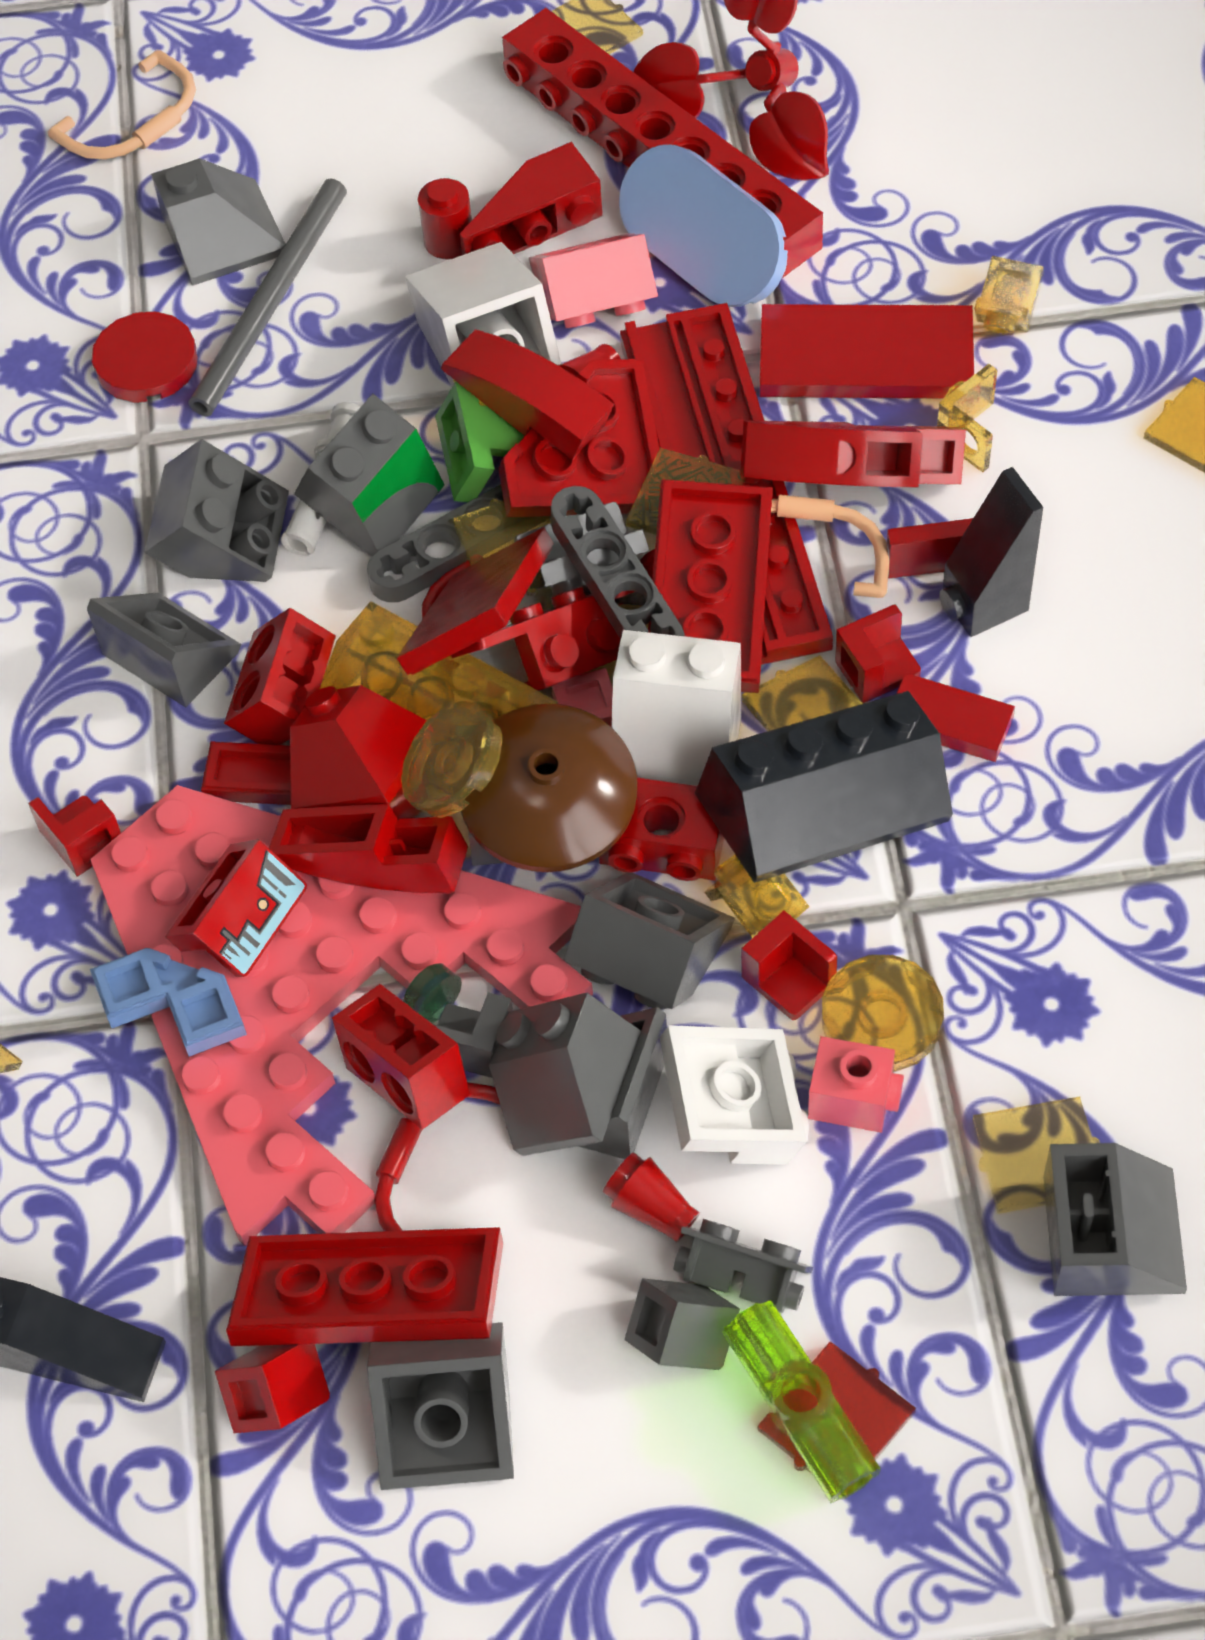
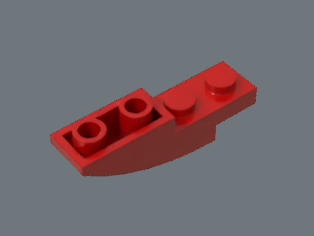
(852, 453)

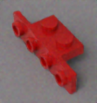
(559, 640)

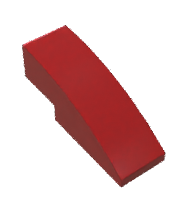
(529, 391)
(372, 847)

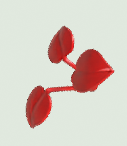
(793, 131)

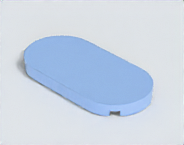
(703, 226)

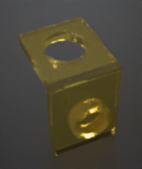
(963, 405)

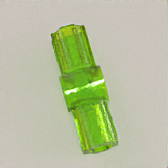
(820, 1435)

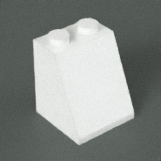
(485, 293)
(675, 702)

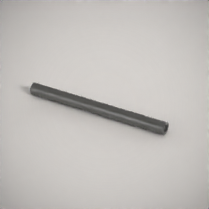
(267, 298)

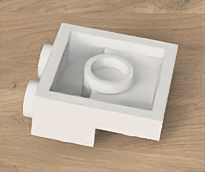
(734, 1093)

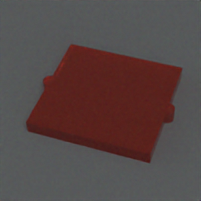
(867, 1401)

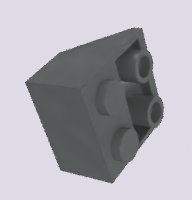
(216, 517)
(1112, 1222)

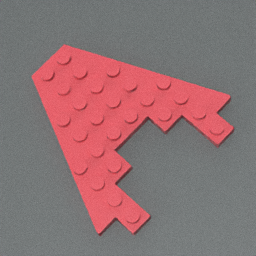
(333, 940)

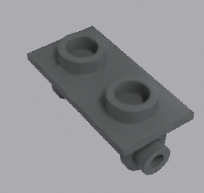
(718, 1254)

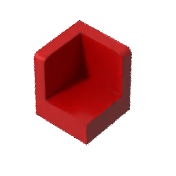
(874, 654)
(76, 830)
(788, 965)
(272, 1386)

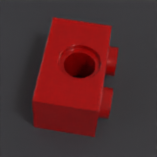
(686, 853)

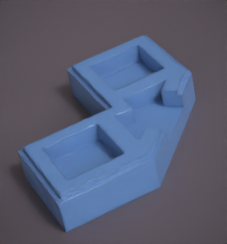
(152, 982)

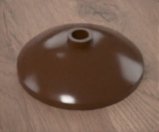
(561, 816)

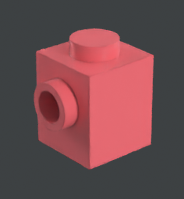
(853, 1084)

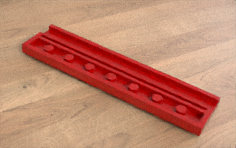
(699, 408)

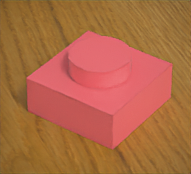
(587, 692)

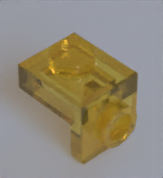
(1008, 296)
(753, 902)

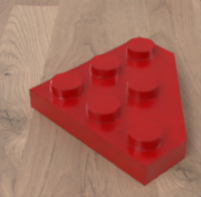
(609, 465)

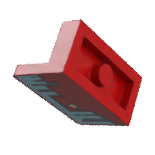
(239, 907)

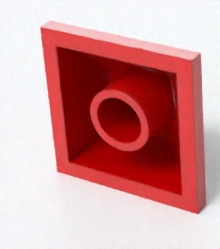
(349, 748)

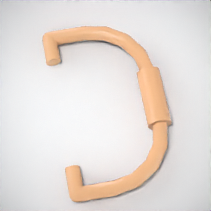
(148, 132)
(826, 510)

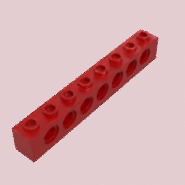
(632, 116)

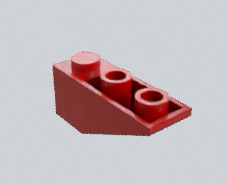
(538, 203)

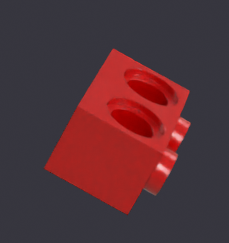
(278, 675)
(401, 1056)

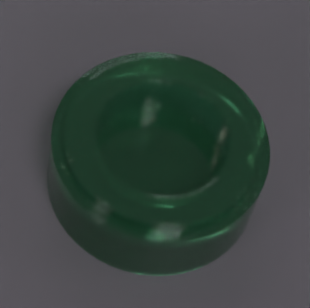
(433, 991)

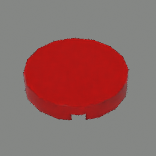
(144, 356)

